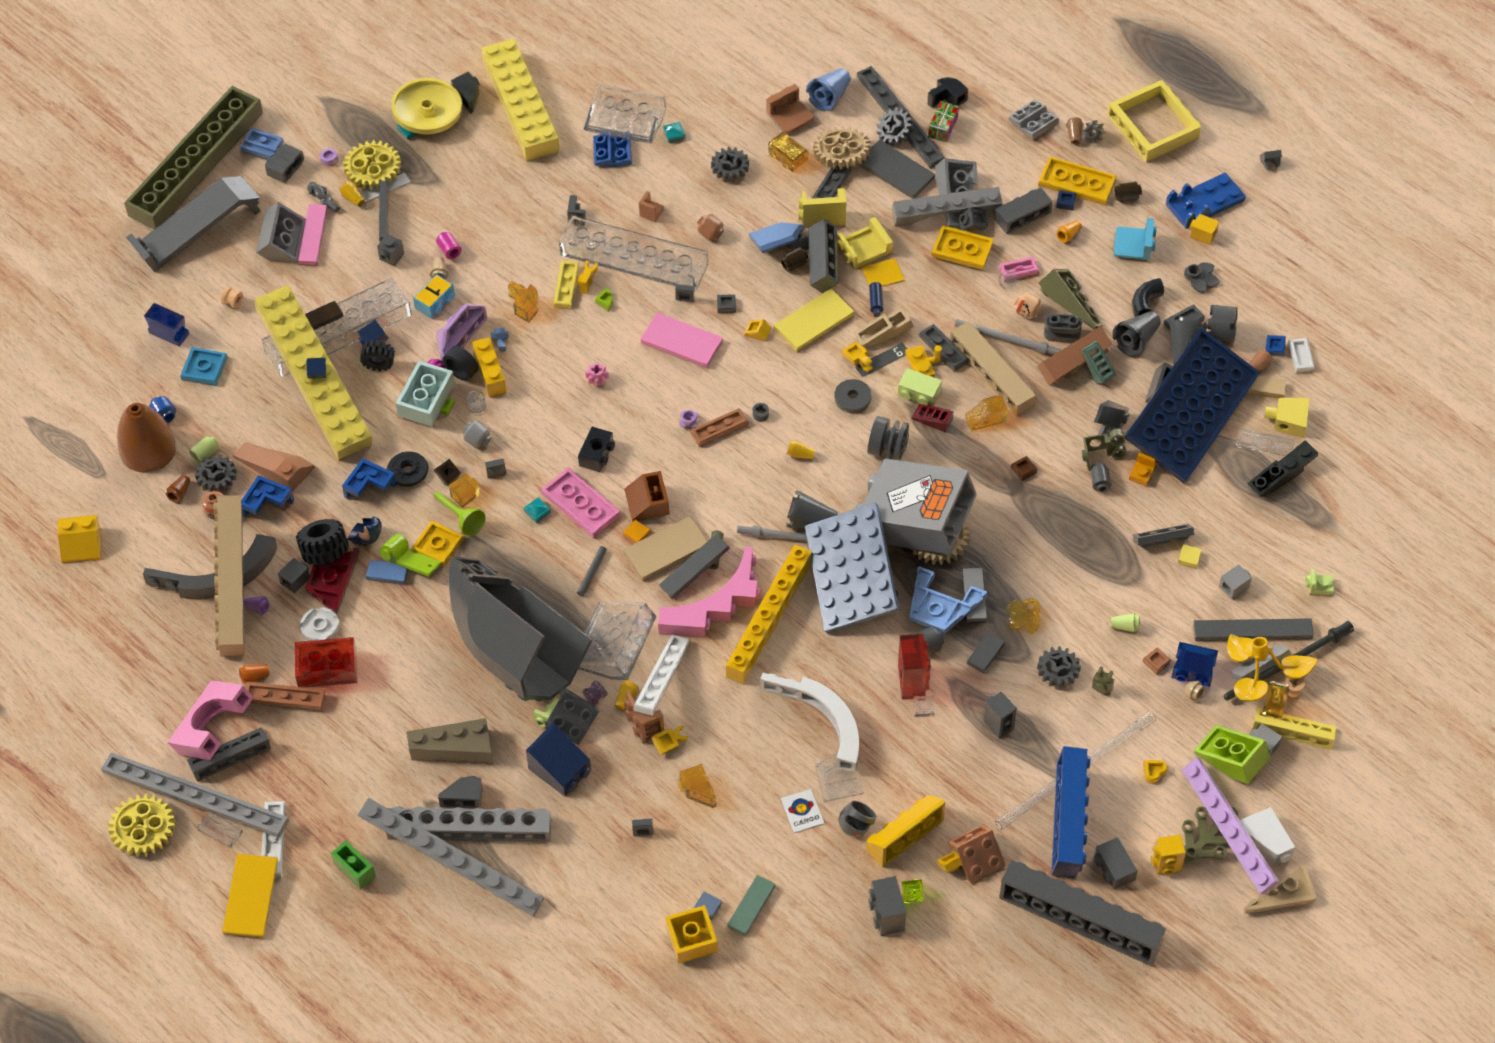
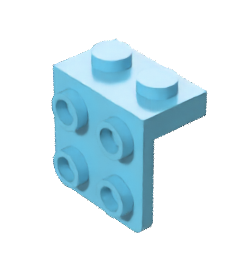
(1135, 242)

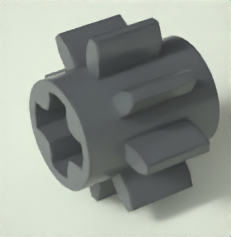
(1092, 135)

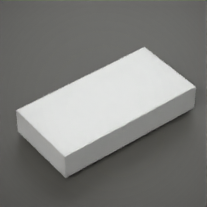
(1301, 355)

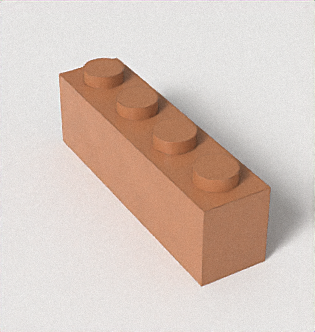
(1071, 357)

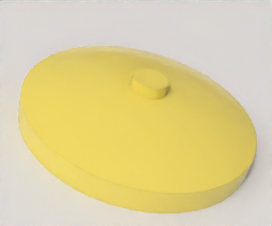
(426, 106)

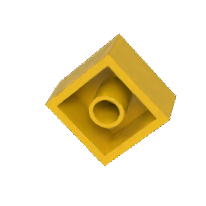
(691, 934)

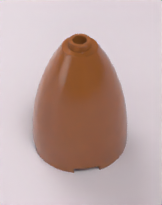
(144, 438)

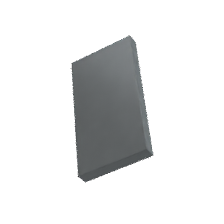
(897, 169)

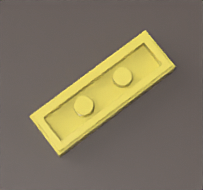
(566, 284)

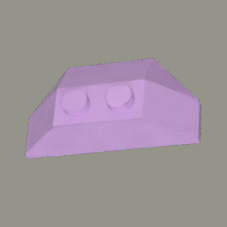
(460, 327)

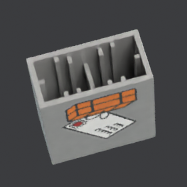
(921, 504)

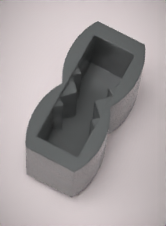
(284, 162)

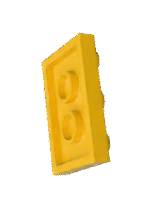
(962, 247)

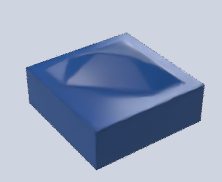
(1276, 345)

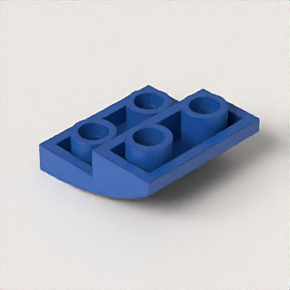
(611, 151)

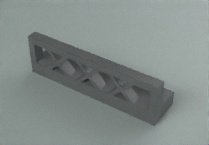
(231, 756)

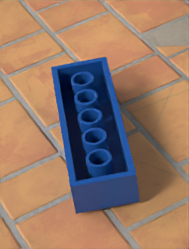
(1070, 812)

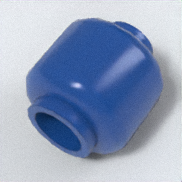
(164, 407)

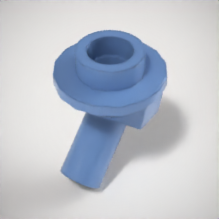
(500, 334)

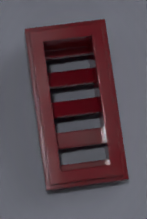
(941, 425)

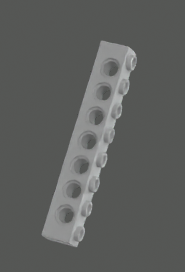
(478, 829)

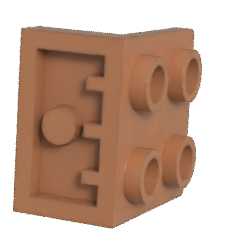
(646, 725)
(978, 852)

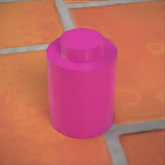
(448, 245)

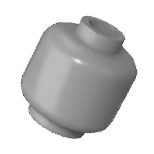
(476, 434)

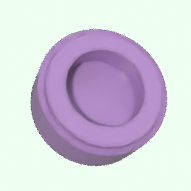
(328, 157)

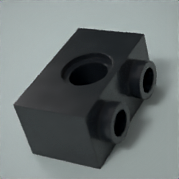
(592, 458)

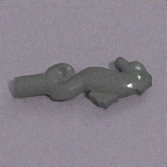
(320, 193)

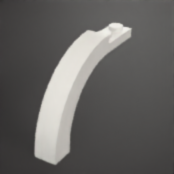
(829, 704)

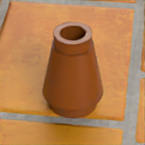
(177, 489)

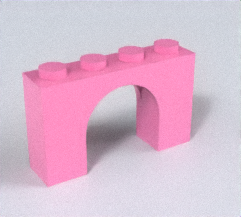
(216, 698)

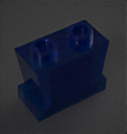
(166, 324)
(1194, 664)

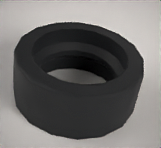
(461, 363)

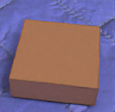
(1156, 660)

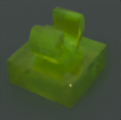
(912, 891)

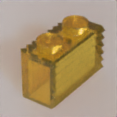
(787, 151)

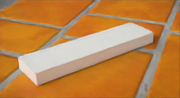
(272, 845)

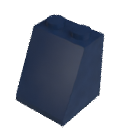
(557, 760)

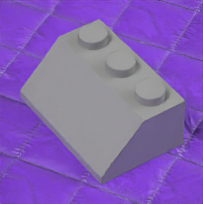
(281, 234)

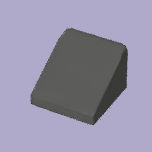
(801, 242)

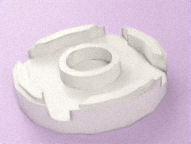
(319, 624)

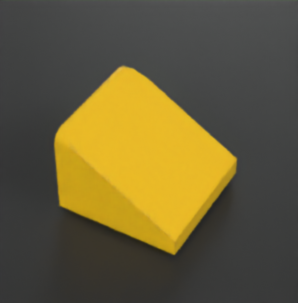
(758, 329)

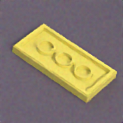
(813, 320)

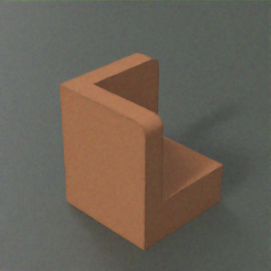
(649, 209)

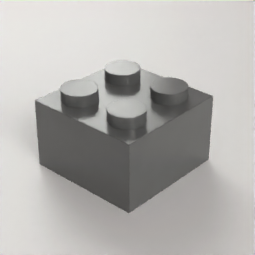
(887, 906)

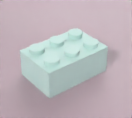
(425, 393)

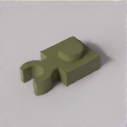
(1103, 681)

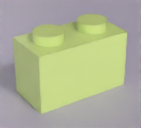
(919, 387)

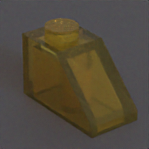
(987, 413)
(1276, 699)
(697, 786)

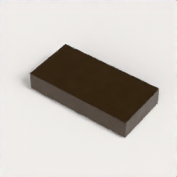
(324, 315)

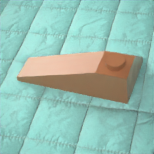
(274, 464)

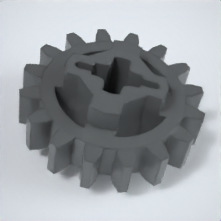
(894, 126)
(730, 164)
(215, 472)
(1056, 669)

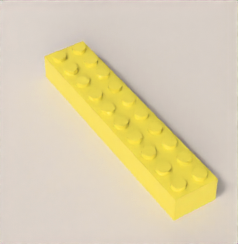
(324, 396)

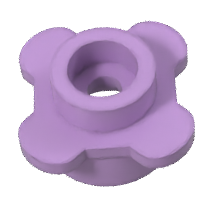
(688, 414)

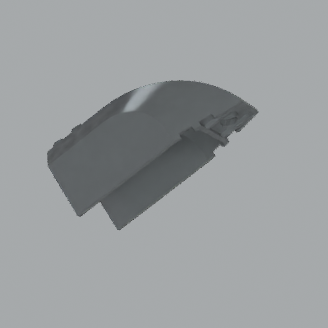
(514, 631)

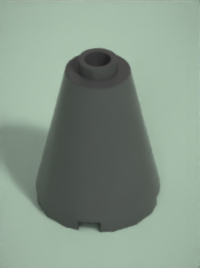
(1136, 332)
(1182, 332)
(807, 510)

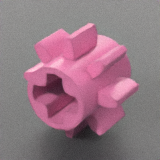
(597, 374)

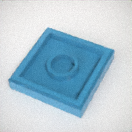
(204, 366)

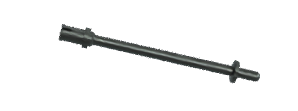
(1334, 635)

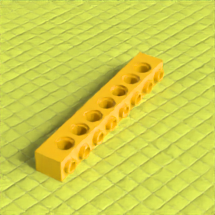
(768, 614)

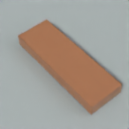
(719, 427)

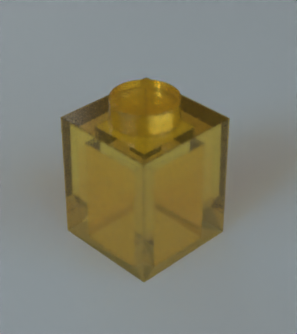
(464, 490)

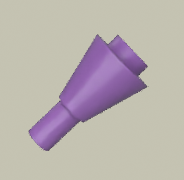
(257, 604)

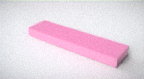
(312, 234)

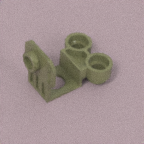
(1112, 444)

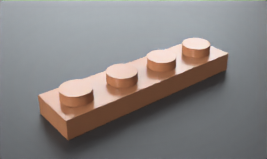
(286, 695)

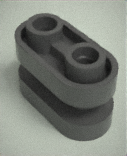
(1062, 328)

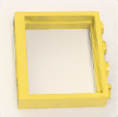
(1135, 137)

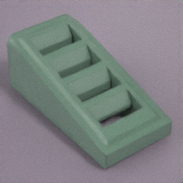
(1106, 365)

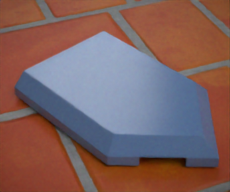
(776, 236)

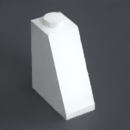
(1269, 836)

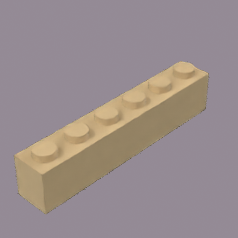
(993, 368)

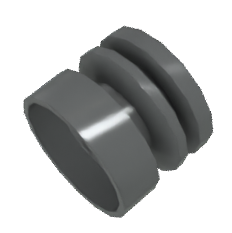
(887, 438)

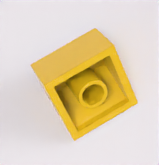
(79, 538)

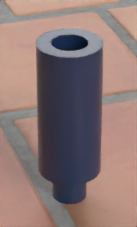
(876, 298)

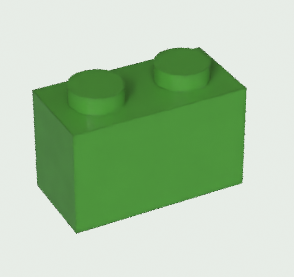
(353, 864)

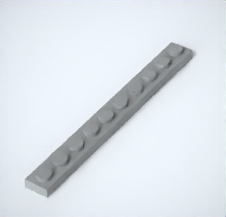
(195, 795)
(450, 857)

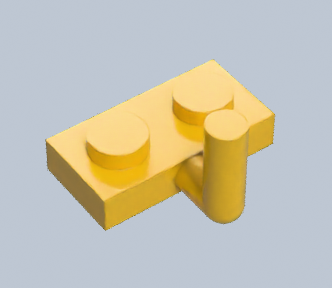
(920, 362)

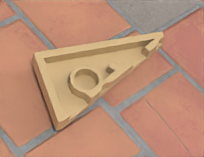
(1291, 891)

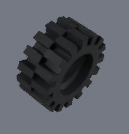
(377, 355)

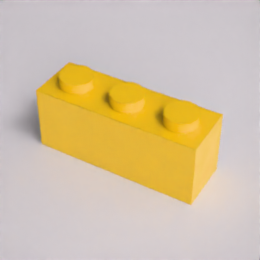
(489, 367)

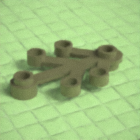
(1205, 838)

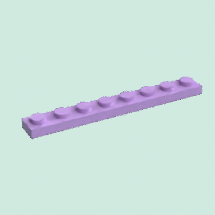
(1230, 826)

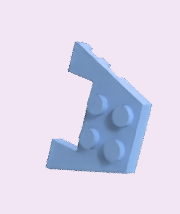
(939, 610)

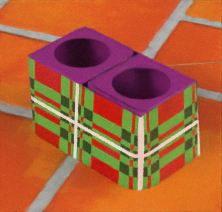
(943, 121)

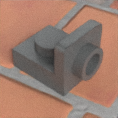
(574, 208)
(973, 219)

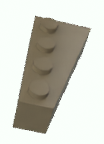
(452, 742)

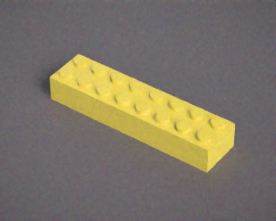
(520, 100)

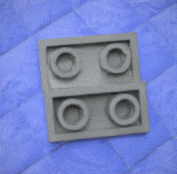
(1033, 119)

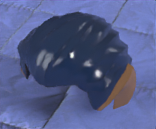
(366, 532)

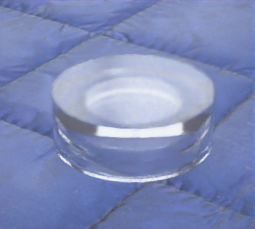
(1008, 280)

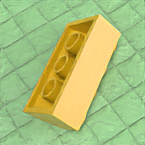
(906, 829)

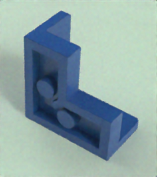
(365, 474)
(262, 491)

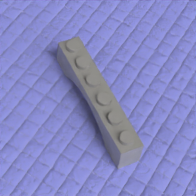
(917, 209)

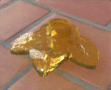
(1023, 616)

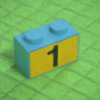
(434, 296)

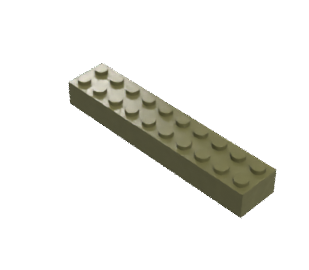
(193, 157)

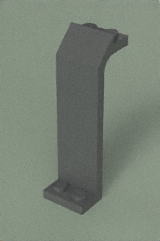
(194, 220)

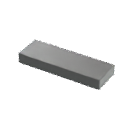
(974, 578)
(1248, 669)

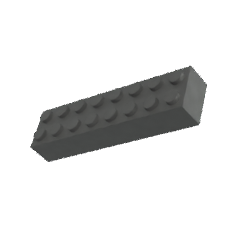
(1082, 912)

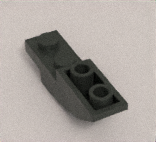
(1283, 471)

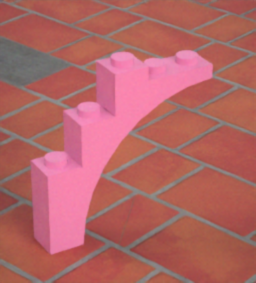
(697, 617)

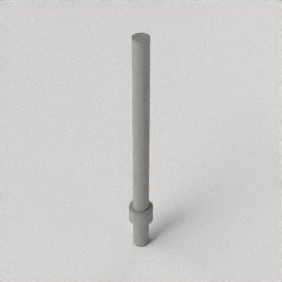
(1041, 347)
(757, 531)

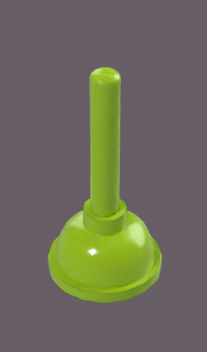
(469, 520)

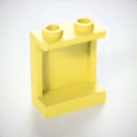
(816, 209)
(865, 244)

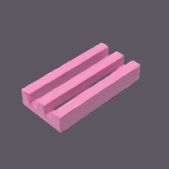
(1021, 270)

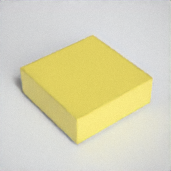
(1189, 556)

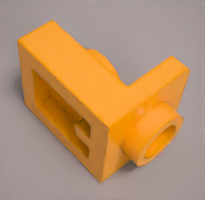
(1142, 469)

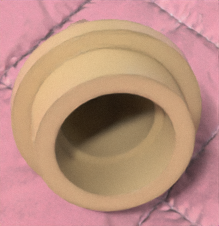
(1194, 690)

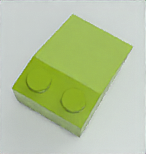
(1234, 753)

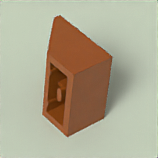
(647, 497)

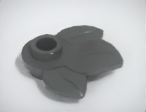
(1201, 276)

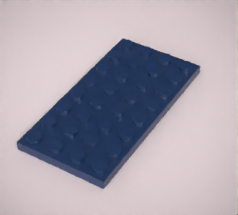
(1192, 405)

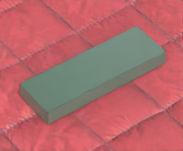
(751, 905)

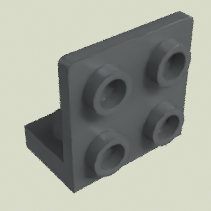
(572, 715)

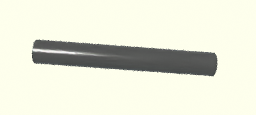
(591, 571)

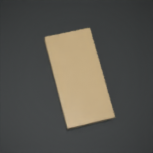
(665, 548)

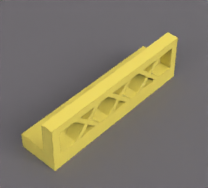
(1311, 735)

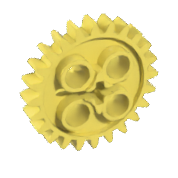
(372, 164)
(141, 825)

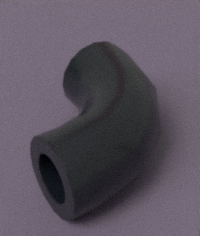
(1144, 294)

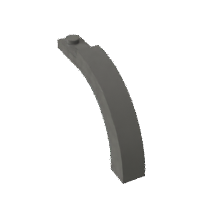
(202, 586)

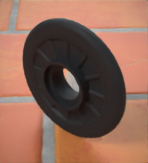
(412, 459)

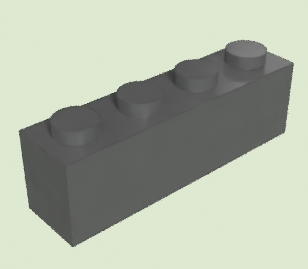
(823, 255)

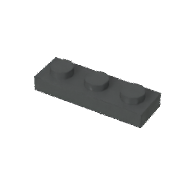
(1163, 535)

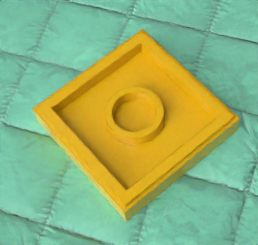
(438, 542)

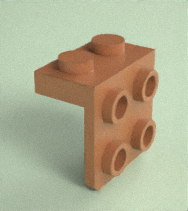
(788, 110)

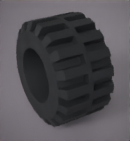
(322, 541)

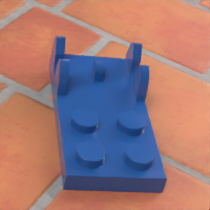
(1205, 199)

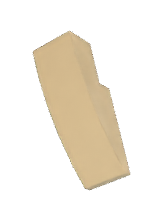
(884, 328)

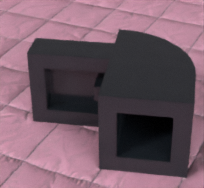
(950, 90)

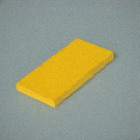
(1079, 179)
(250, 895)

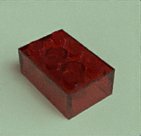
(326, 662)
(913, 665)

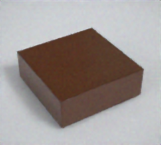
(1024, 468)

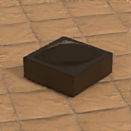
(447, 471)

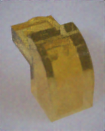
(526, 301)

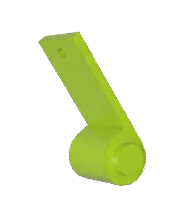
(397, 551)

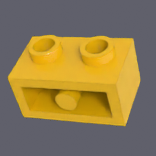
(1168, 855)

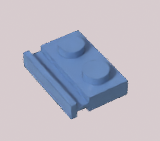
(261, 143)

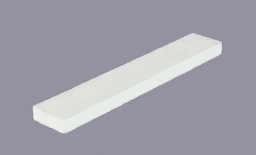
(661, 675)

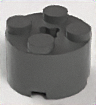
(1223, 323)

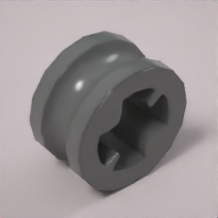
(760, 417)

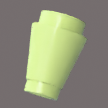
(1126, 622)

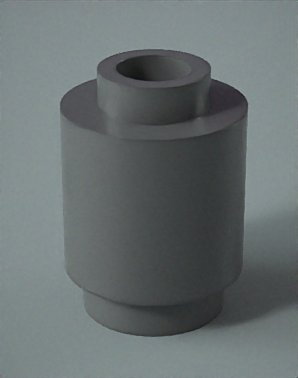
(1100, 477)

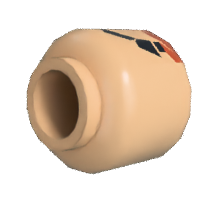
(1028, 305)

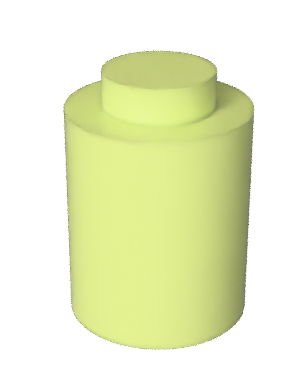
(205, 448)

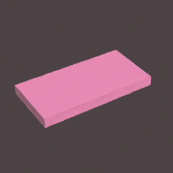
(681, 340)
(580, 502)

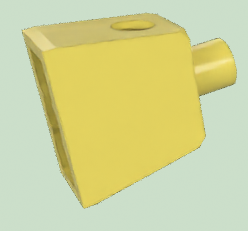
(1290, 415)

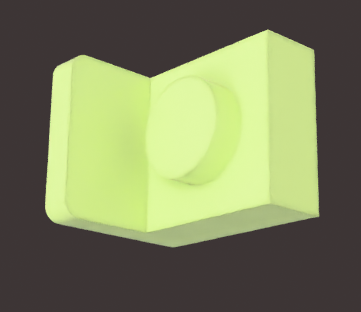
(1319, 584)
(541, 717)

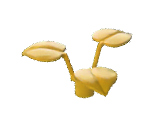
(1242, 649)

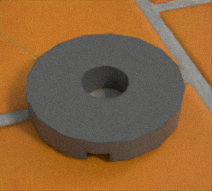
(855, 387)

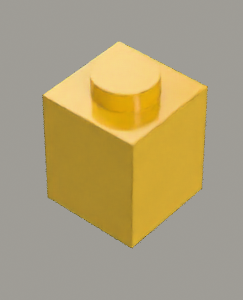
(1204, 229)

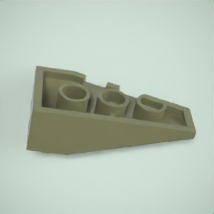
(1065, 290)

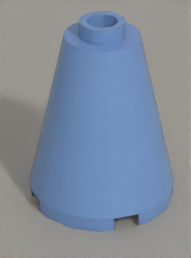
(828, 89)

